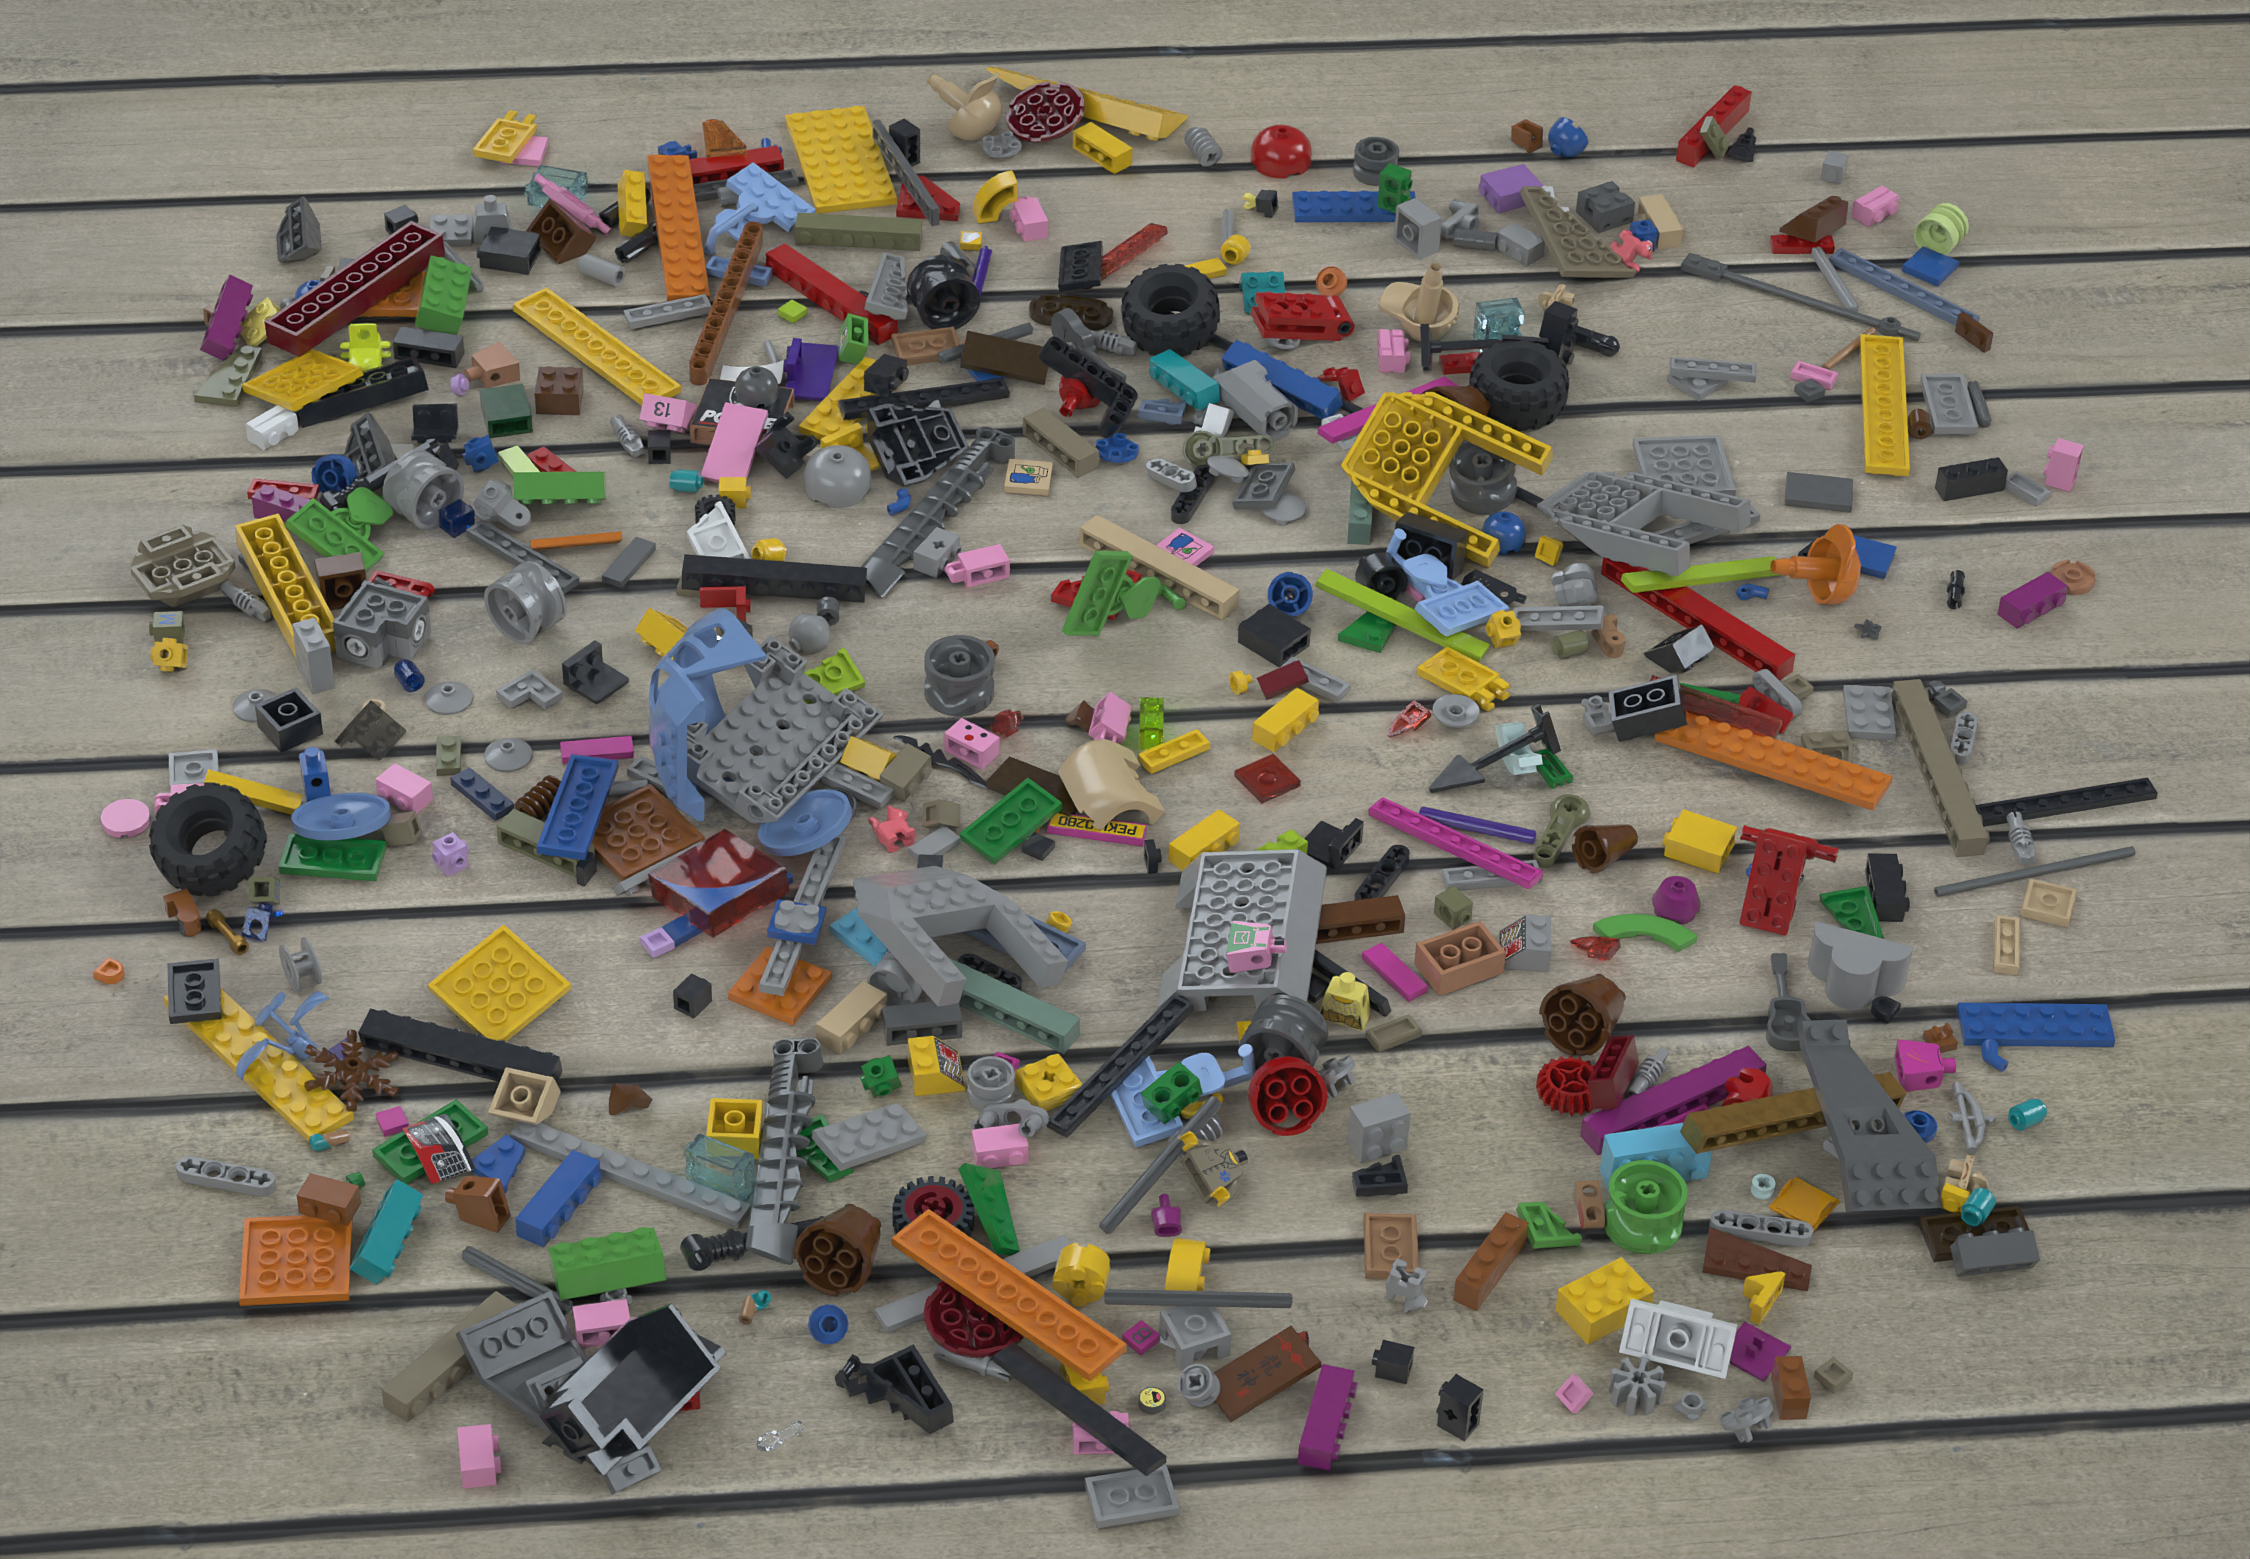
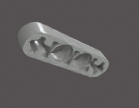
(256, 1181)
(1761, 1225)

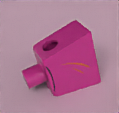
(1921, 1065)

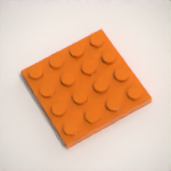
(295, 1260)

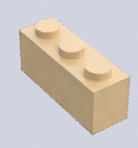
(1662, 217)
(851, 1018)

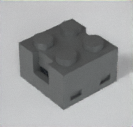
(1605, 207)

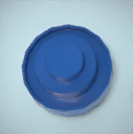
(1923, 1124)
(828, 1324)

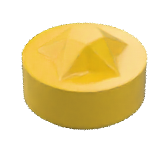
(1059, 921)

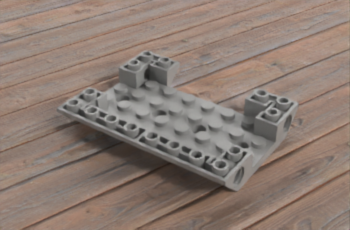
(788, 758)
(1279, 892)

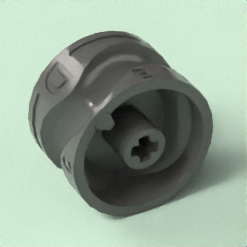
(1481, 480)
(959, 675)
(1285, 1028)

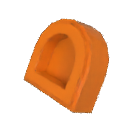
(109, 971)

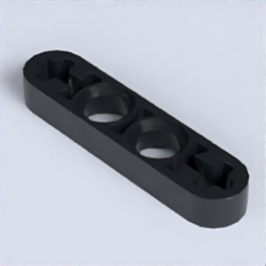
(1196, 495)
(1385, 879)

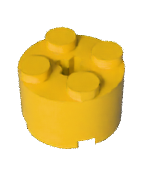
(1081, 1273)

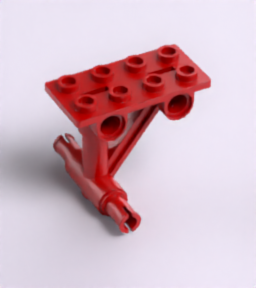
(1776, 876)

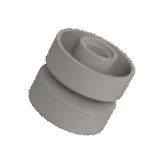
(895, 981)

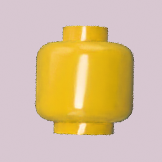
(1235, 249)
(769, 549)

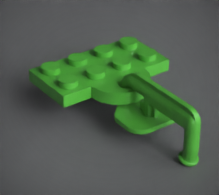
(343, 529)
(1109, 590)

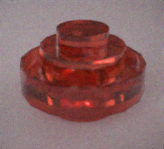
(1006, 722)

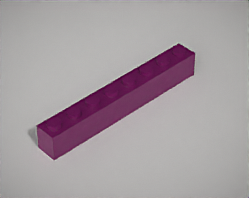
(1670, 1098)

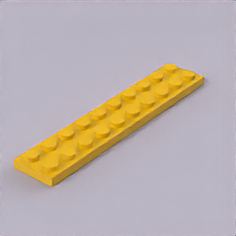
(595, 346)
(1884, 405)
(274, 1073)

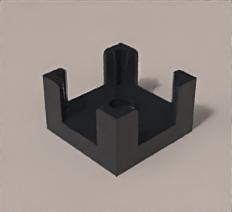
(783, 448)

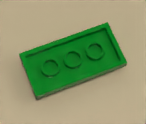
(1011, 821)
(332, 858)
(400, 1156)

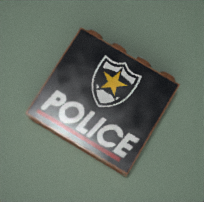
(712, 403)

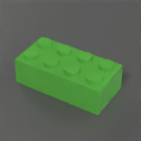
(443, 296)
(559, 485)
(607, 1263)

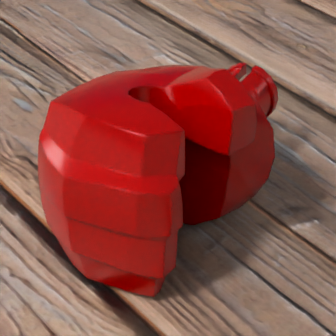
(1074, 396)
(1749, 1086)

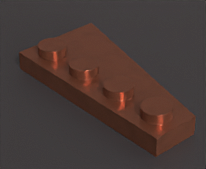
(1740, 1259)

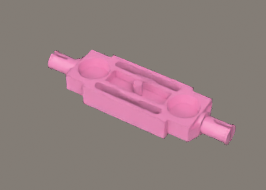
(572, 204)

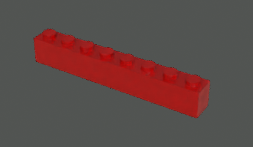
(827, 290)

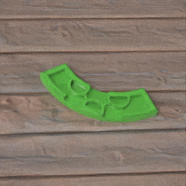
(1639, 924)

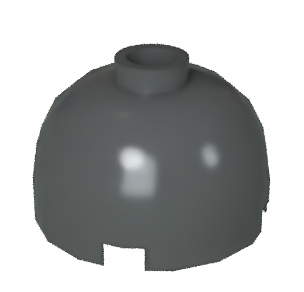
(756, 386)

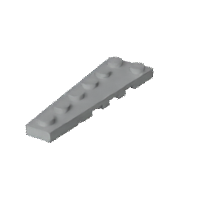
(888, 288)

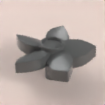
(1869, 629)

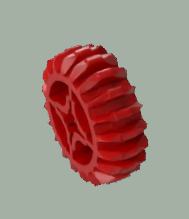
(1565, 1085)

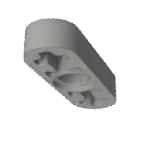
(1180, 478)
(1771, 687)
(1969, 732)

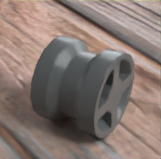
(828, 605)

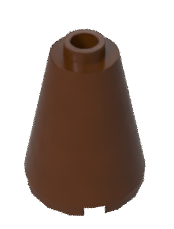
(1602, 845)

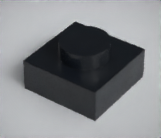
(1151, 856)

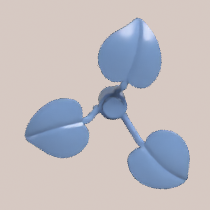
(296, 1040)

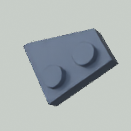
(1162, 411)

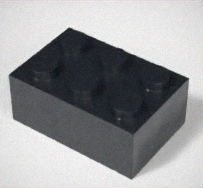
(1433, 538)
(1647, 708)

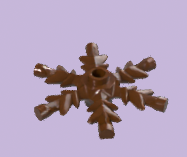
(351, 1071)

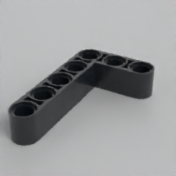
(1099, 382)

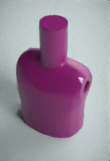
(1166, 1218)

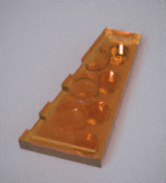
(721, 140)

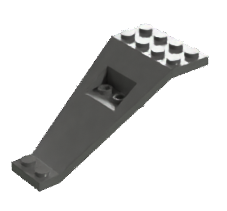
(1879, 1166)
(534, 1351)

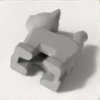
(1406, 1284)

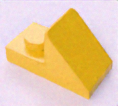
(1763, 1292)

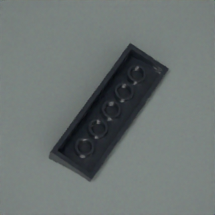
(370, 390)

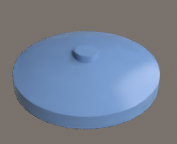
(341, 816)
(807, 824)

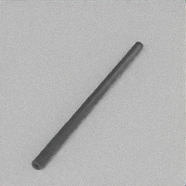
(2034, 871)

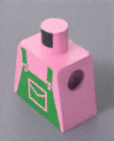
(1252, 946)

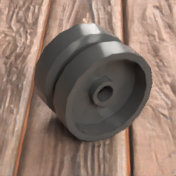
(1372, 157)

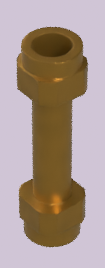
(237, 942)

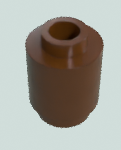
(1919, 424)

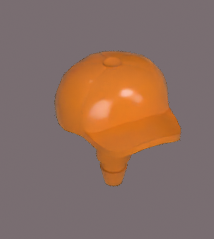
(1829, 568)

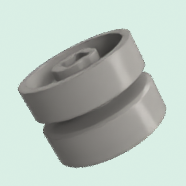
(990, 1082)

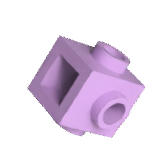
(450, 854)

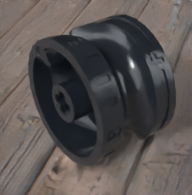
(943, 292)

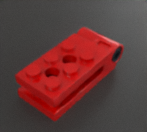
(1301, 316)

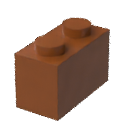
(328, 1199)
(1790, 1387)

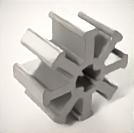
(1637, 1386)

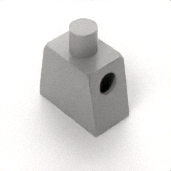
(490, 215)

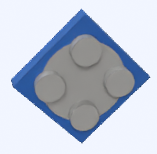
(796, 922)

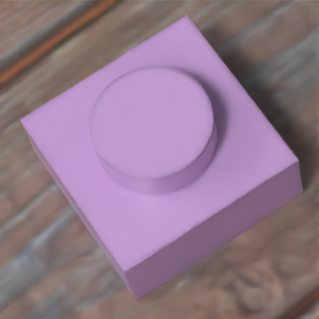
(657, 942)

